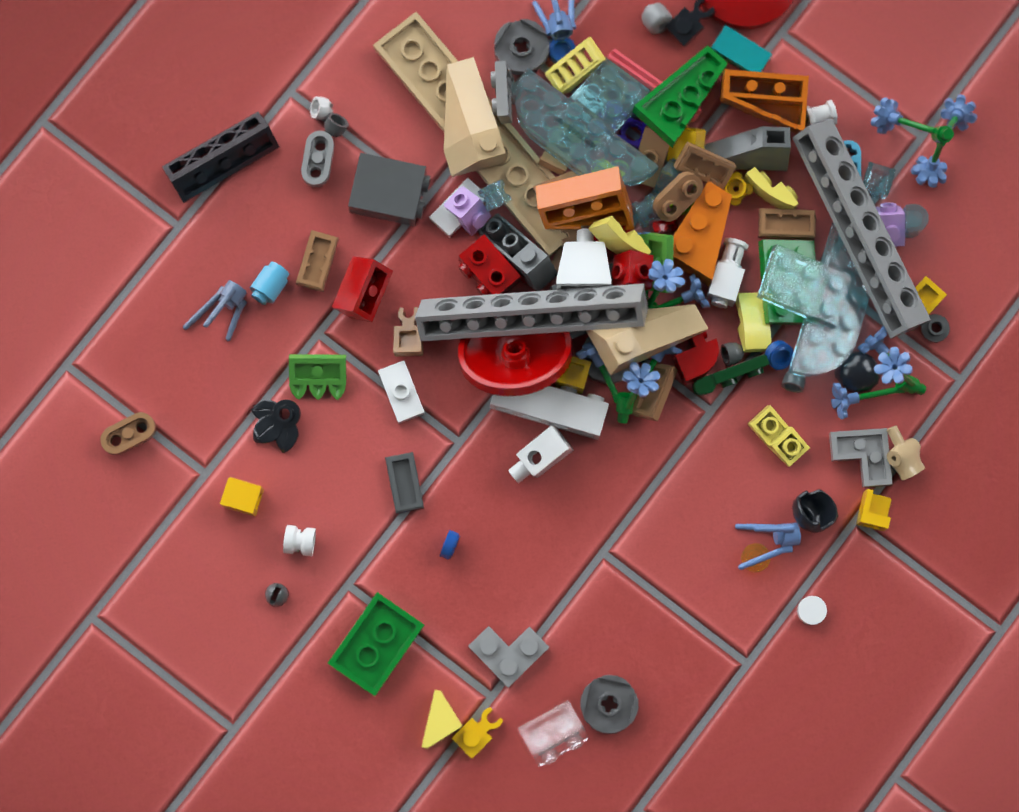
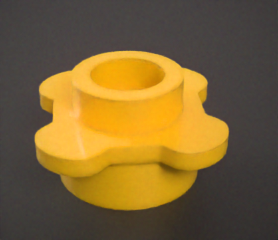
(744, 188)

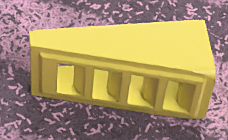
(561, 76)

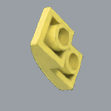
(778, 196)
(615, 238)
(753, 331)
(778, 435)

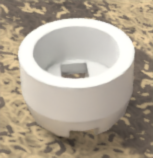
(321, 108)

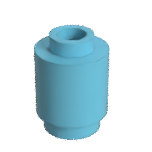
(269, 283)

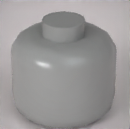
(656, 18)

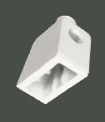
(583, 263)
(552, 448)

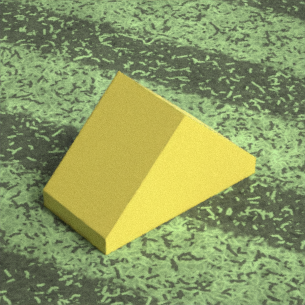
(441, 721)

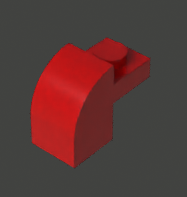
(698, 360)

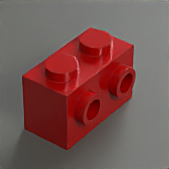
(488, 268)
(362, 289)

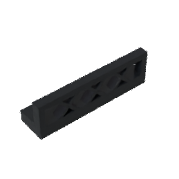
(222, 158)

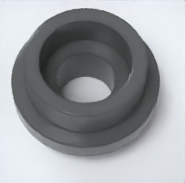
(933, 336)

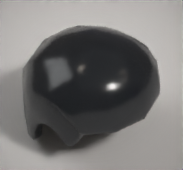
(857, 373)
(814, 511)

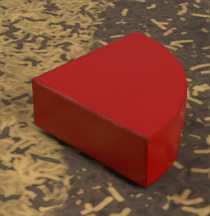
(664, 227)

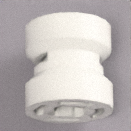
(296, 540)

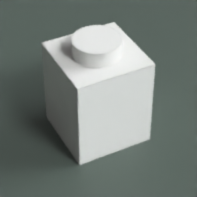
(725, 285)

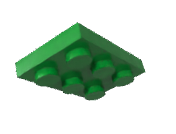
(774, 314)
(376, 644)

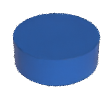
(560, 48)
(779, 354)
(449, 545)

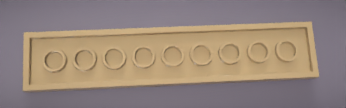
(421, 65)

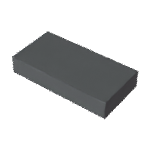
(404, 483)

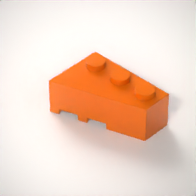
(768, 96)
(585, 200)
(701, 233)

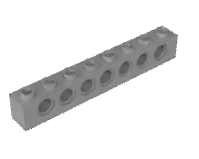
(861, 228)
(532, 312)

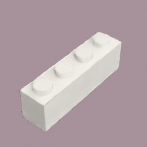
(557, 408)

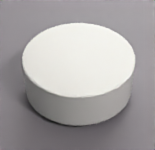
(811, 610)

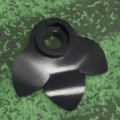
(272, 424)

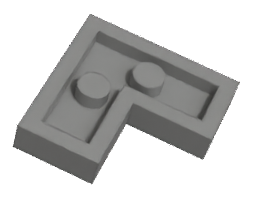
(503, 82)
(870, 448)
(508, 661)

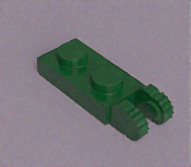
(728, 376)

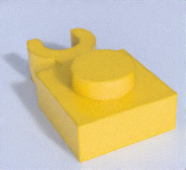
(930, 294)
(474, 735)

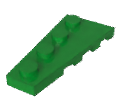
(679, 97)

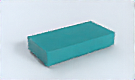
(740, 51)

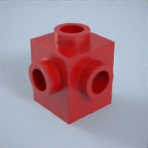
(632, 268)

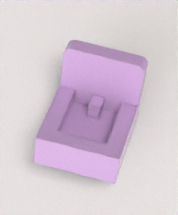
(468, 210)
(894, 221)

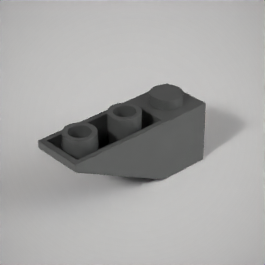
(760, 148)
(520, 252)

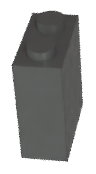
(388, 189)

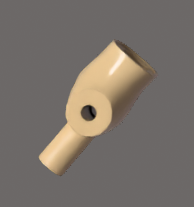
(905, 455)

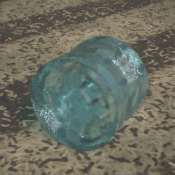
(494, 195)
(644, 211)

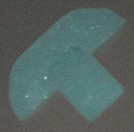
(584, 126)
(827, 297)

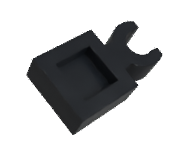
(687, 24)

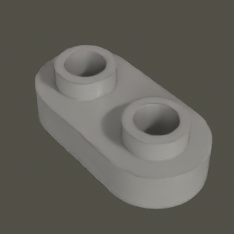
(317, 159)

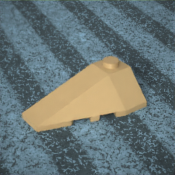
(470, 127)
(662, 330)

